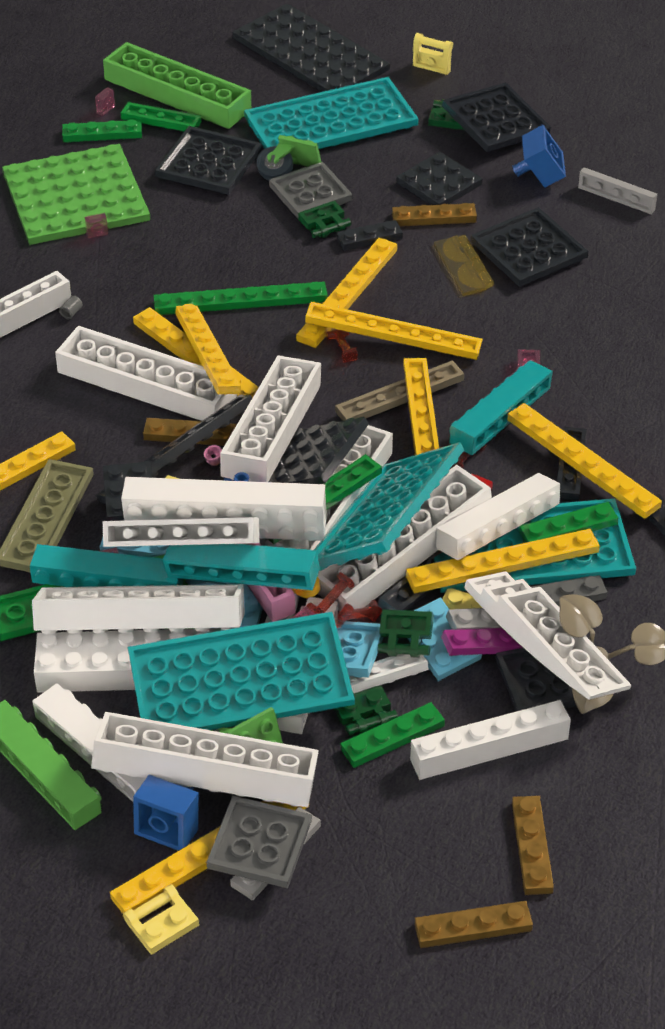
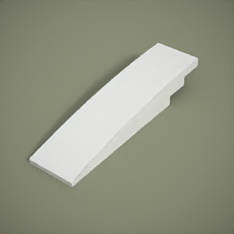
(535, 624)

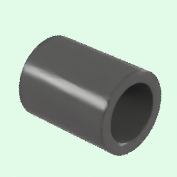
(70, 307)

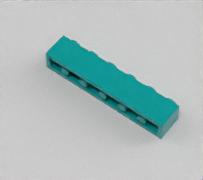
(491, 412)
(244, 564)
(96, 569)

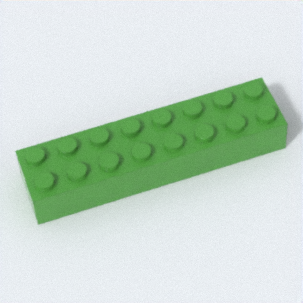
(177, 85)

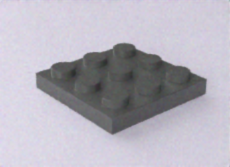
(310, 188)
(259, 841)

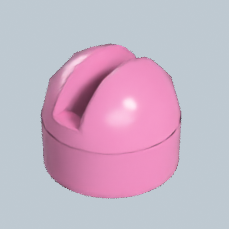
(216, 450)

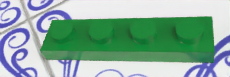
(160, 117)
(102, 130)
(592, 517)
(392, 734)

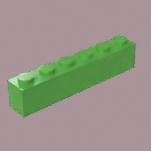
(46, 769)

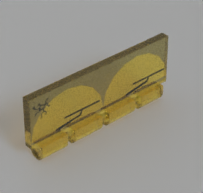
(464, 264)

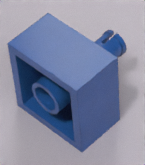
(542, 157)
(166, 812)

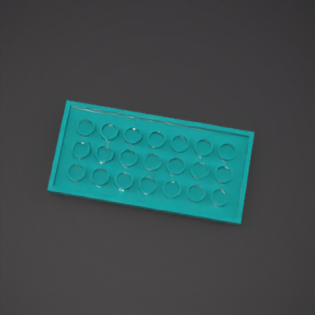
(334, 115)
(386, 506)
(611, 561)
(241, 672)

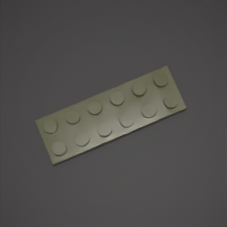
(45, 512)

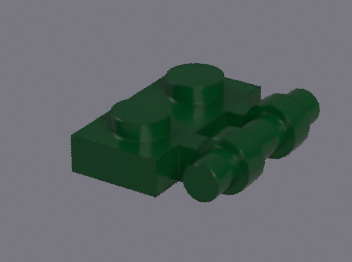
(441, 118)
(322, 215)
(405, 624)
(367, 704)

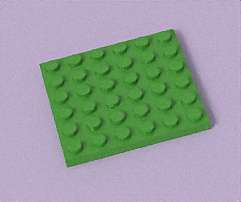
(63, 189)

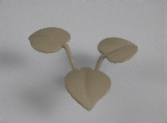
(579, 617)

